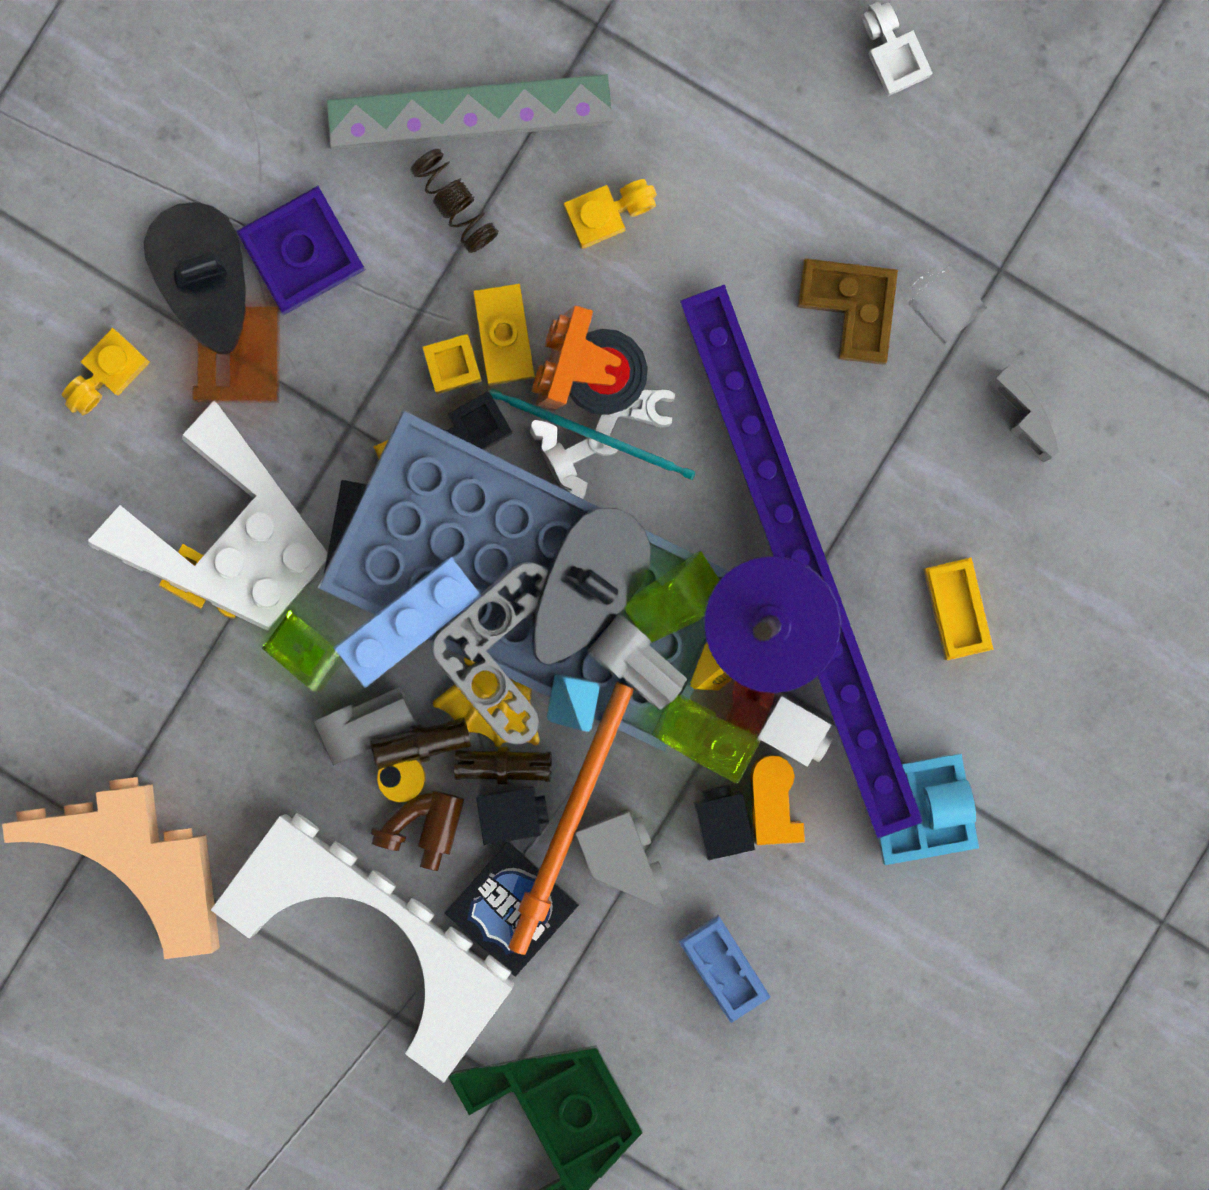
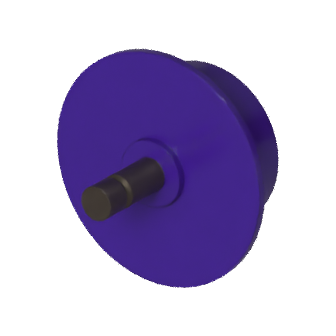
(772, 624)

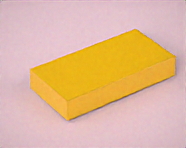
(958, 609)

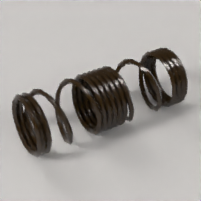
(453, 200)

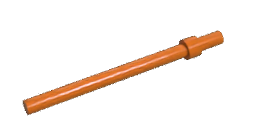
(536, 903)

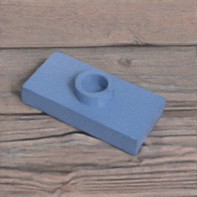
(724, 969)

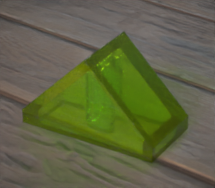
(674, 598)
(304, 652)

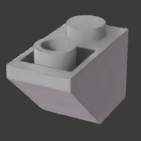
(618, 857)

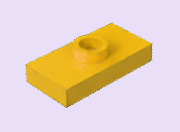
(504, 334)

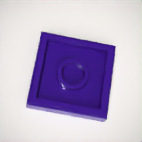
(300, 250)

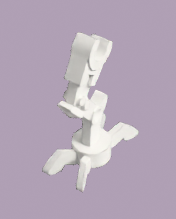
(561, 460)

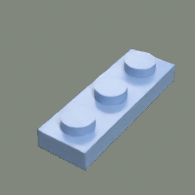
(407, 621)

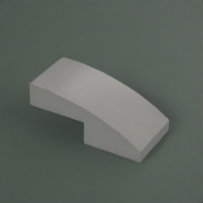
(1034, 426)

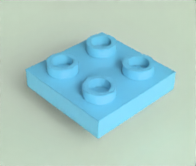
(945, 808)

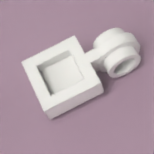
(899, 59)

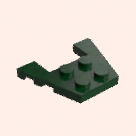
(569, 1104)

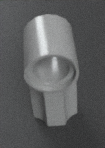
(628, 655)
(351, 728)

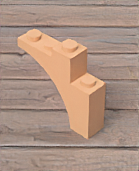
(123, 836)

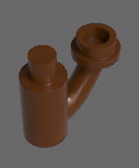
(438, 831)

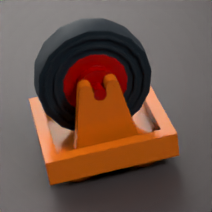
(597, 368)

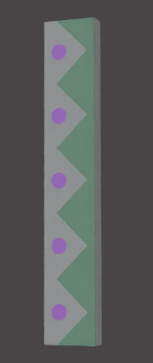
(469, 112)

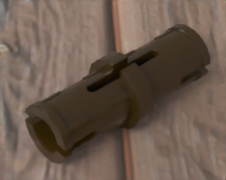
(420, 743)
(503, 765)

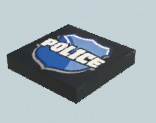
(491, 904)

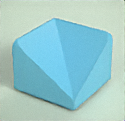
(573, 702)

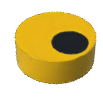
(402, 781)

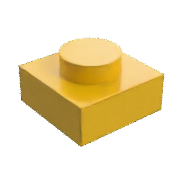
(452, 364)

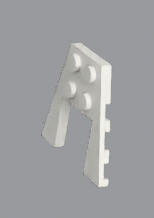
(255, 563)

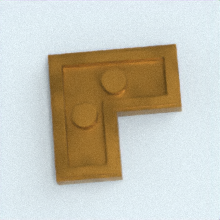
(863, 296)

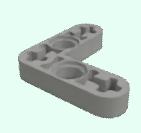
(480, 639)

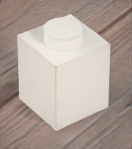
(795, 732)

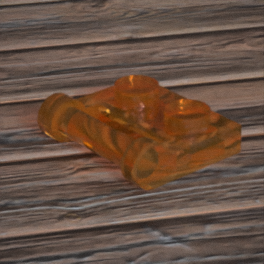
(252, 363)

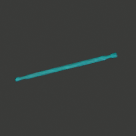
(592, 434)

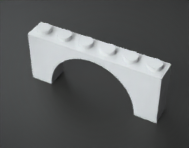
(299, 866)

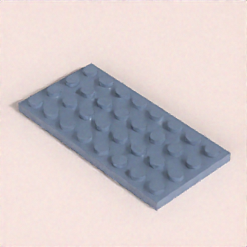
(453, 500)

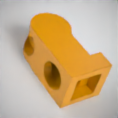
(770, 782)

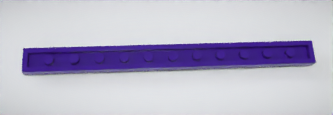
(793, 536)

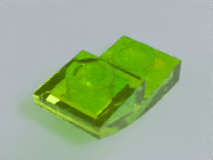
(706, 738)

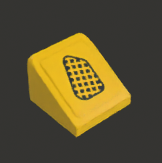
(708, 673)

